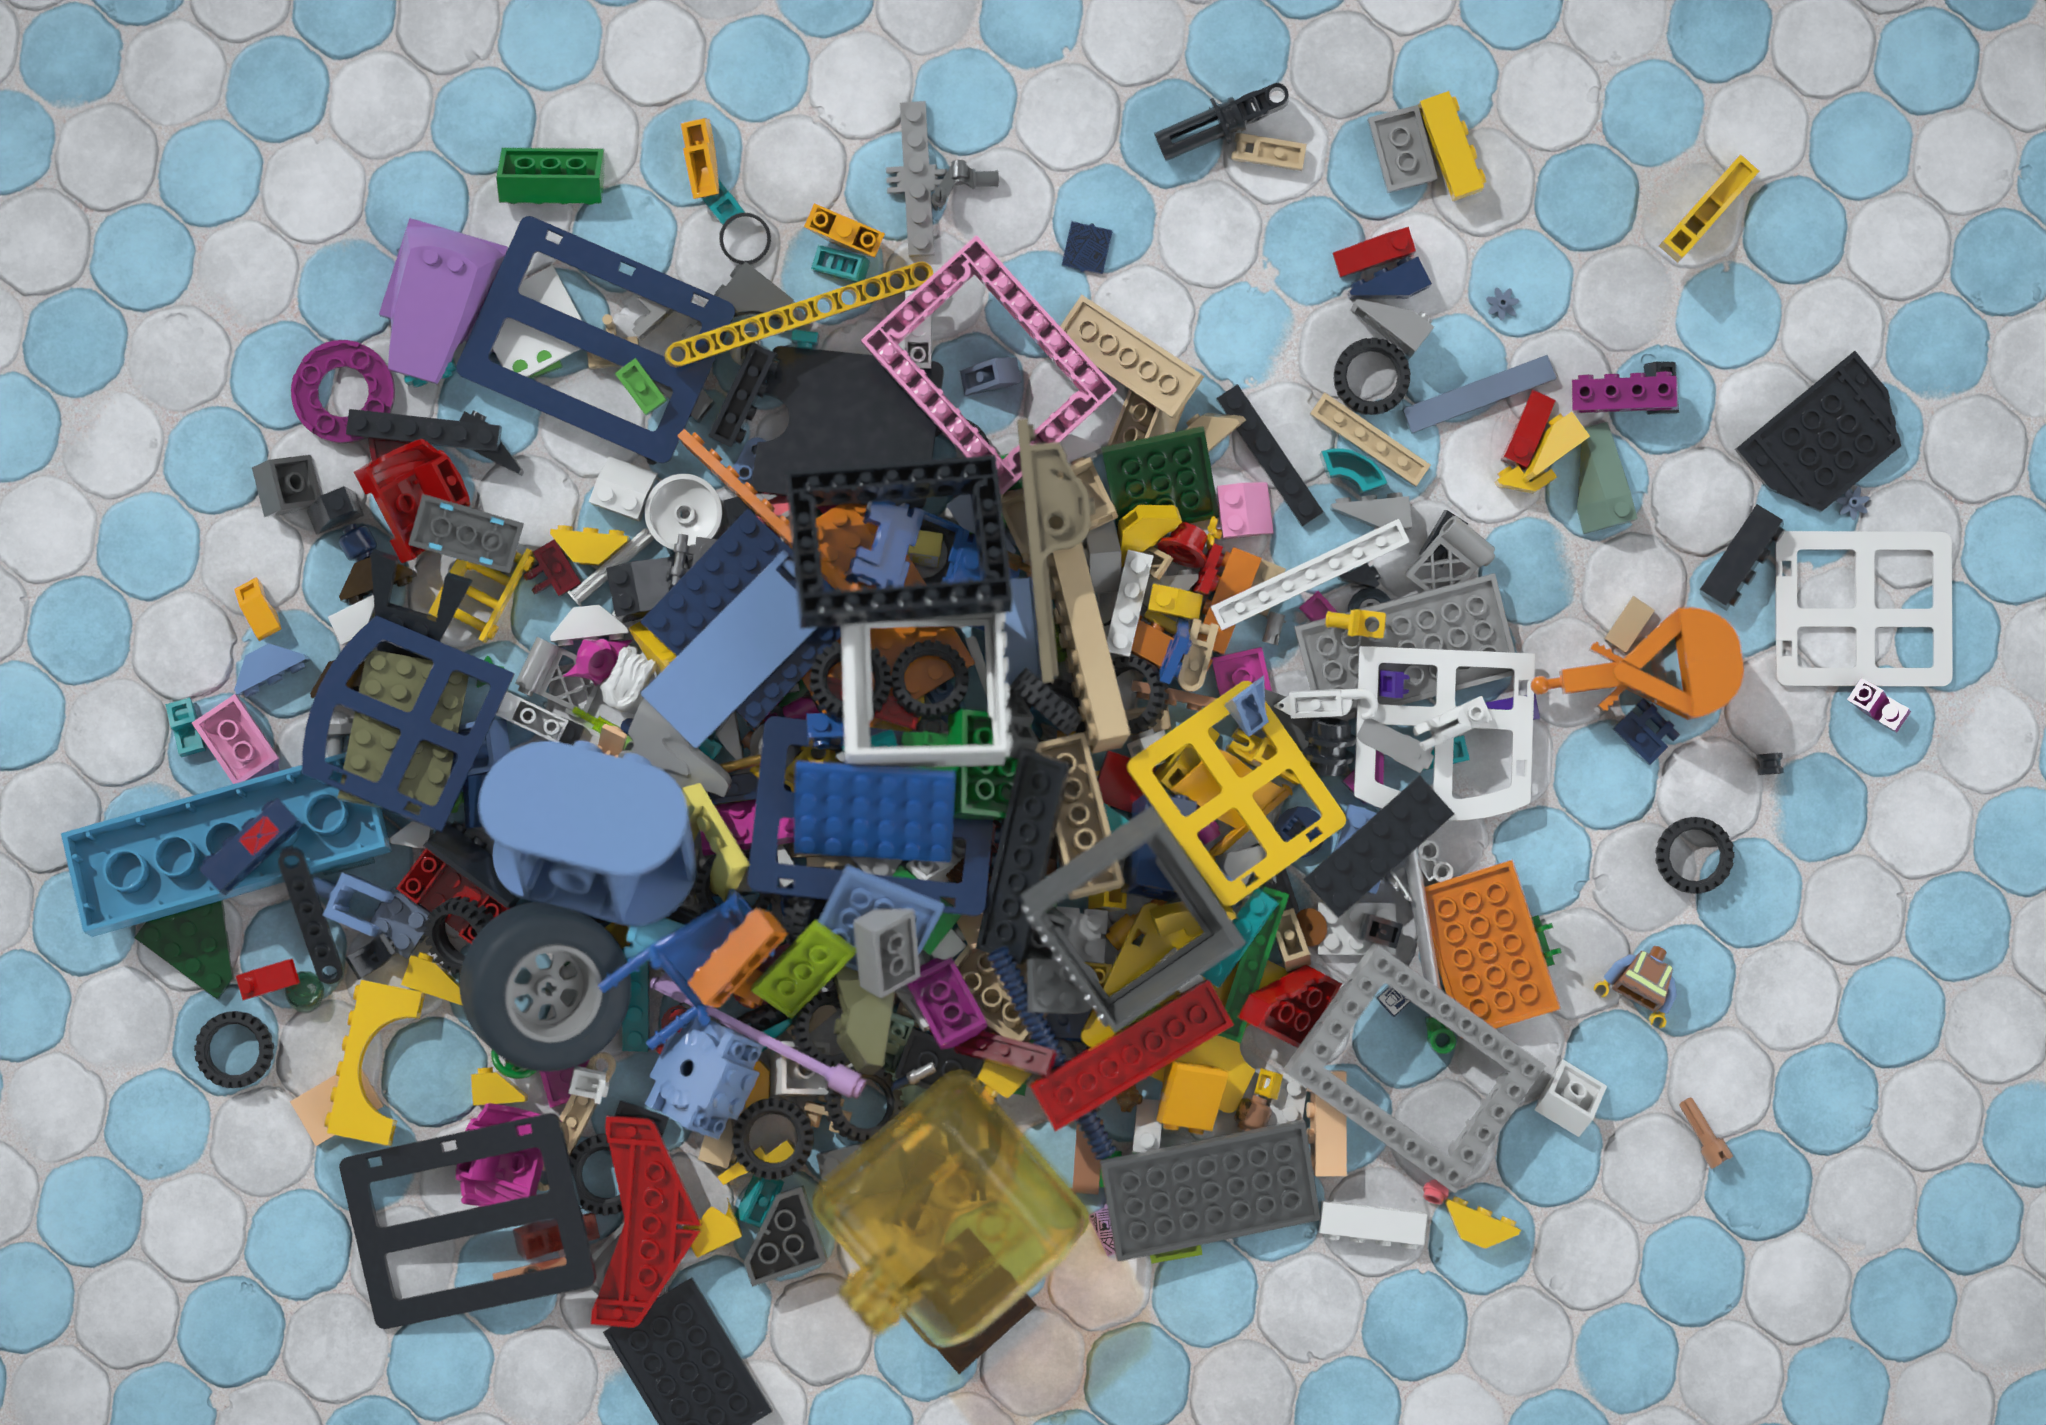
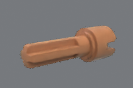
(1713, 1149)

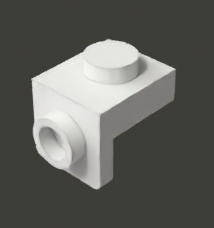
(589, 1084)

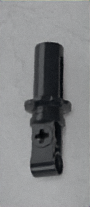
(1230, 115)

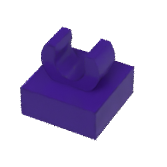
(1392, 684)

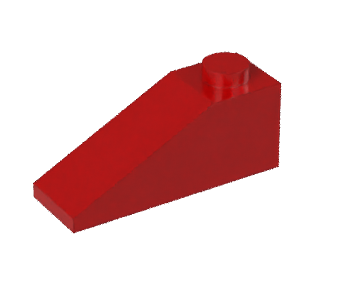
(1374, 252)
(1528, 430)

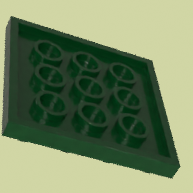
(1163, 472)

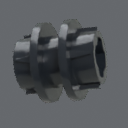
(1329, 746)

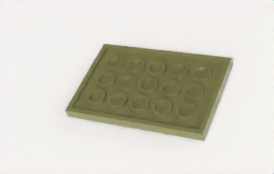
(398, 683)

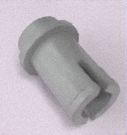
(1273, 628)

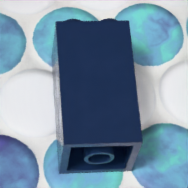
(1141, 872)

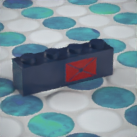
(250, 846)

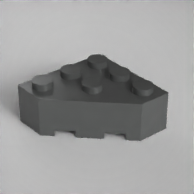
(786, 1239)

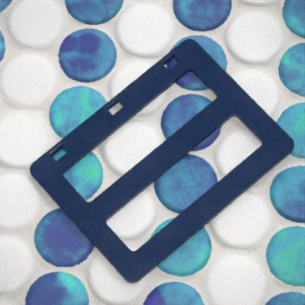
(506, 302)
(819, 883)

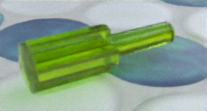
(598, 723)

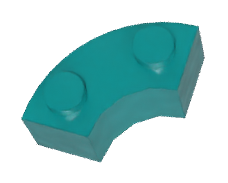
(1354, 468)

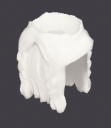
(628, 680)

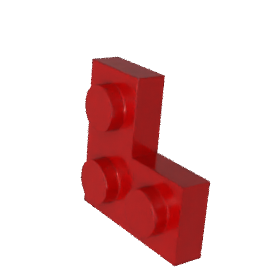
(1207, 574)

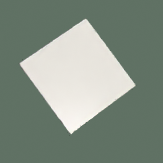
(524, 342)

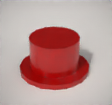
(1185, 545)

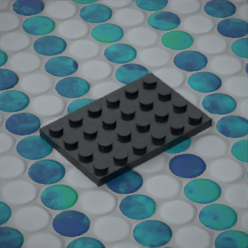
(688, 1363)

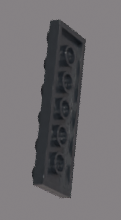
(1378, 846)

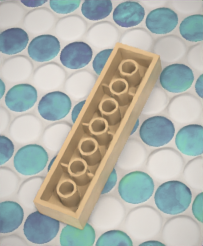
(1086, 650)

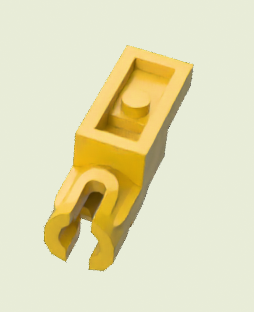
(1256, 752)

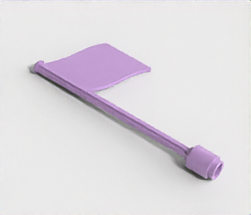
(840, 1078)

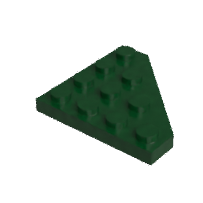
(194, 945)

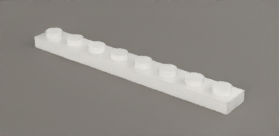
(1310, 574)

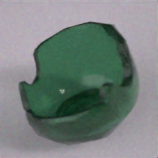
(307, 994)

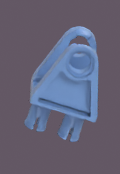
(340, 896)

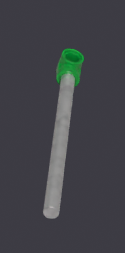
(1426, 947)

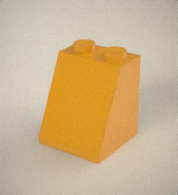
(1191, 1096)

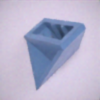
(1249, 707)

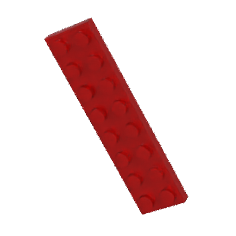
(1131, 1055)

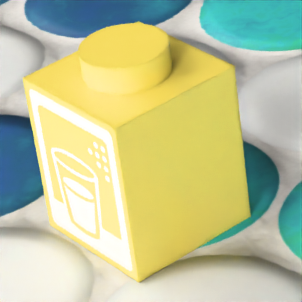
(927, 549)

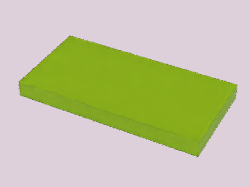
(803, 969)

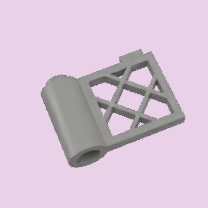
(1460, 541)
(539, 670)

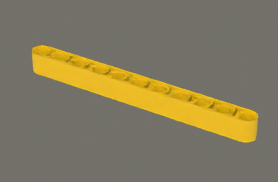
(787, 319)

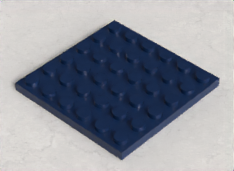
(713, 584)

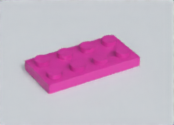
(740, 821)

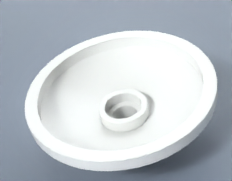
(679, 494)

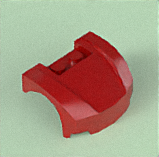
(401, 480)

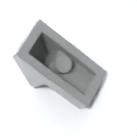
(647, 323)

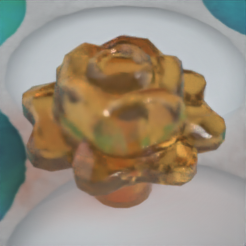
(1129, 1099)

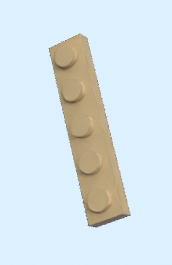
(1370, 439)

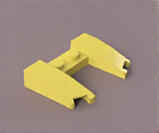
(730, 862)

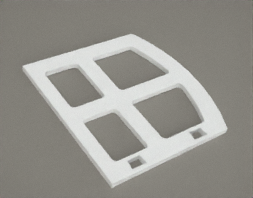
(1517, 720)

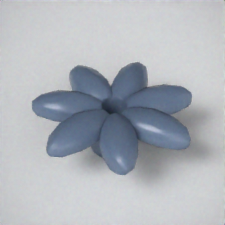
(1497, 306)
(1848, 505)

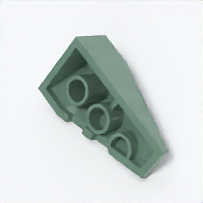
(1603, 488)

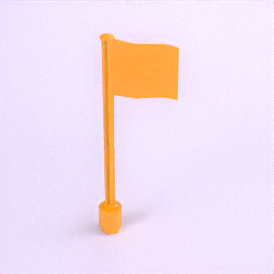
(1202, 788)

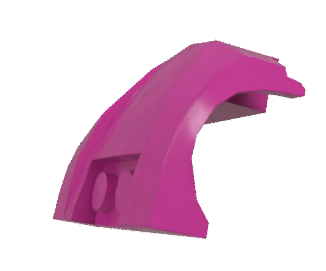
(504, 1175)

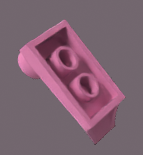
(237, 741)

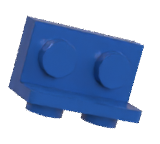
(824, 731)

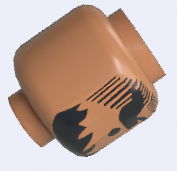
(1252, 1113)

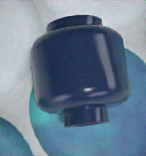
(357, 542)

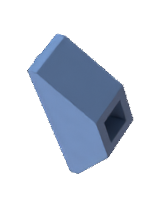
(267, 666)

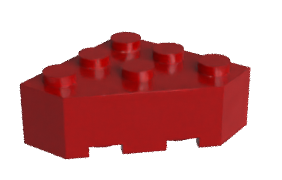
(1291, 1004)

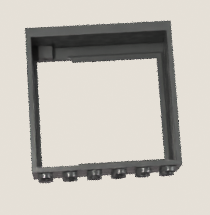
(1171, 974)

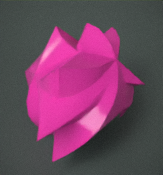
(596, 659)

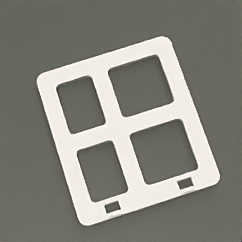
(1865, 615)

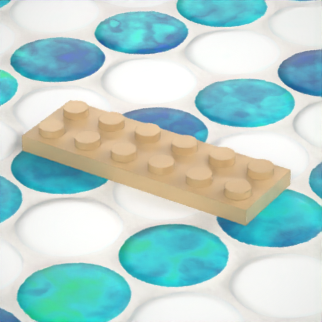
(1131, 357)

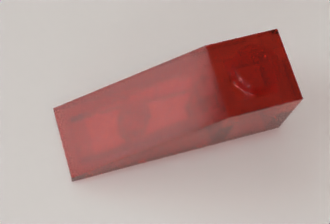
(544, 1236)

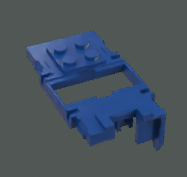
(896, 531)

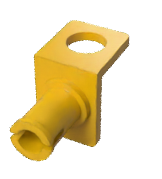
(1355, 622)

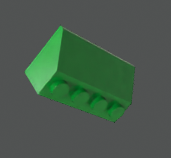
(551, 175)

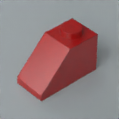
(267, 979)

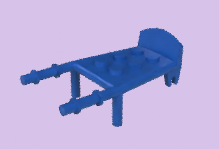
(683, 954)

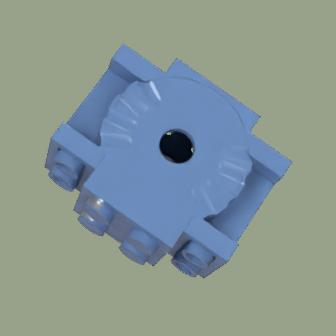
(704, 1076)

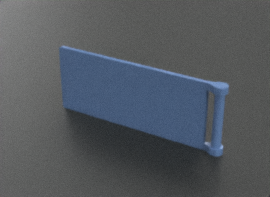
(730, 656)

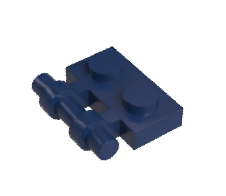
(1640, 736)

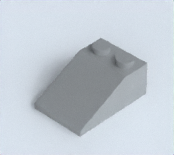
(1397, 325)

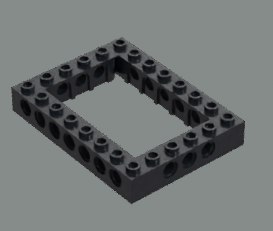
(899, 482)

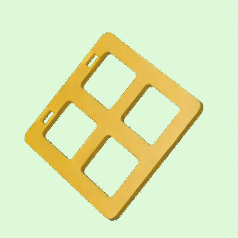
(1237, 795)

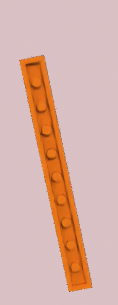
(763, 508)

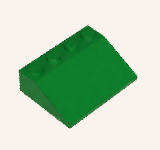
(984, 789)

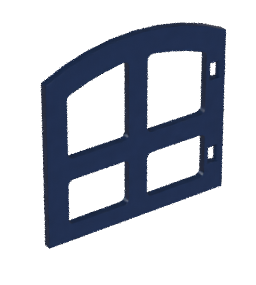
(414, 725)

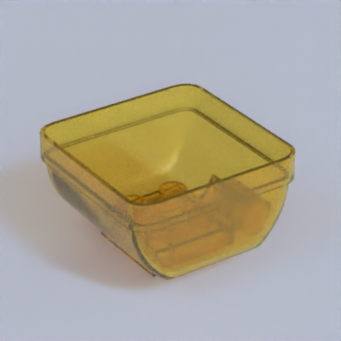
(947, 1215)

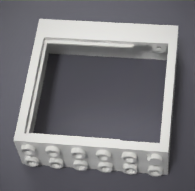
(859, 707)

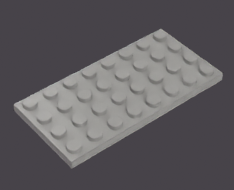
(1444, 618)

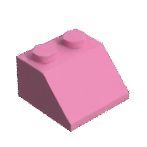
(1244, 510)

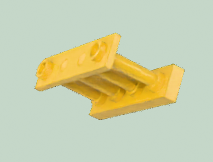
(490, 628)

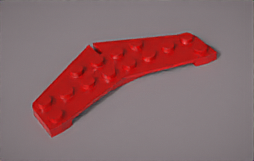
(652, 1208)

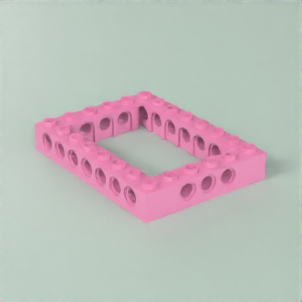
(980, 261)

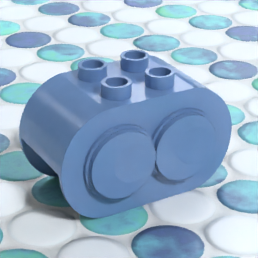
(589, 831)

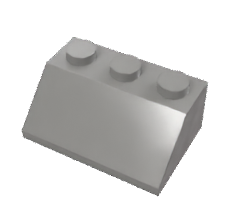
(886, 950)

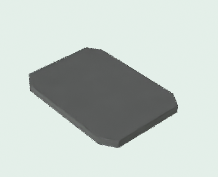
(1294, 726)

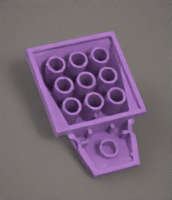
(436, 296)

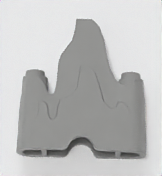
(672, 753)

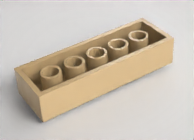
(1082, 812)

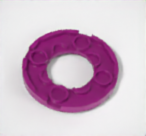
(325, 359)

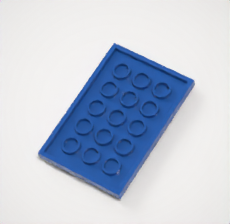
(874, 811)

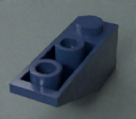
(1396, 283)

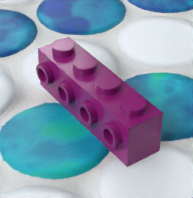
(1624, 394)

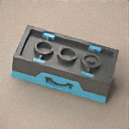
(466, 533)

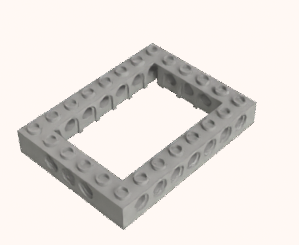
(1339, 1018)

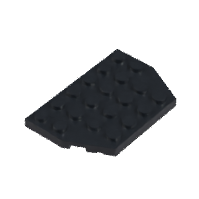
(1825, 437)

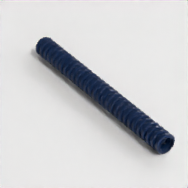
(1045, 1038)

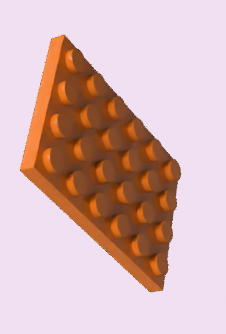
(1490, 946)

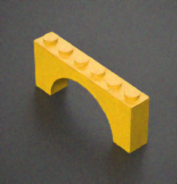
(374, 1009)

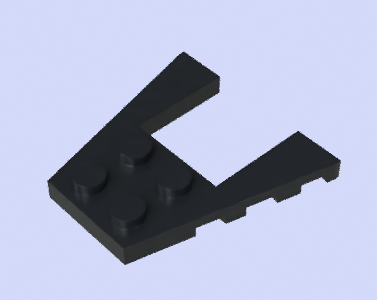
(383, 576)

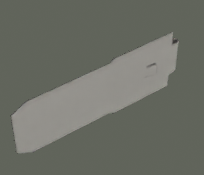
(1395, 744)

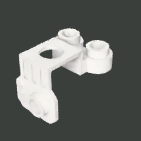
(1429, 870)

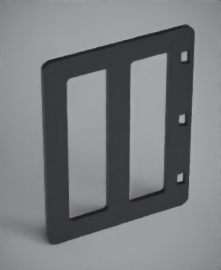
(558, 1203)

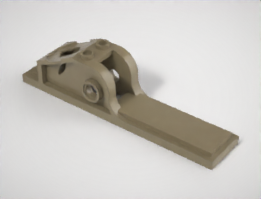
(1044, 498)

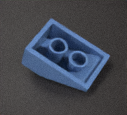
(492, 750)

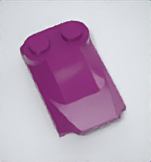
(946, 1003)

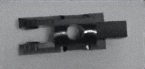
(762, 1017)

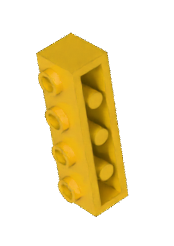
(1451, 145)

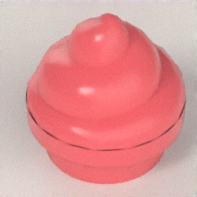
(1435, 1192)

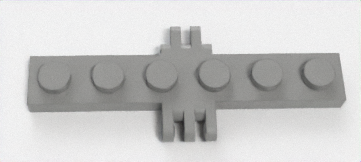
(916, 178)

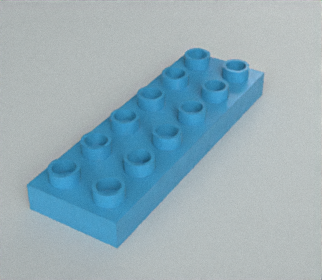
(151, 858)

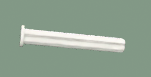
(600, 576)

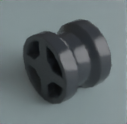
(1770, 763)

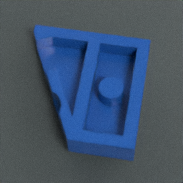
(1177, 647)

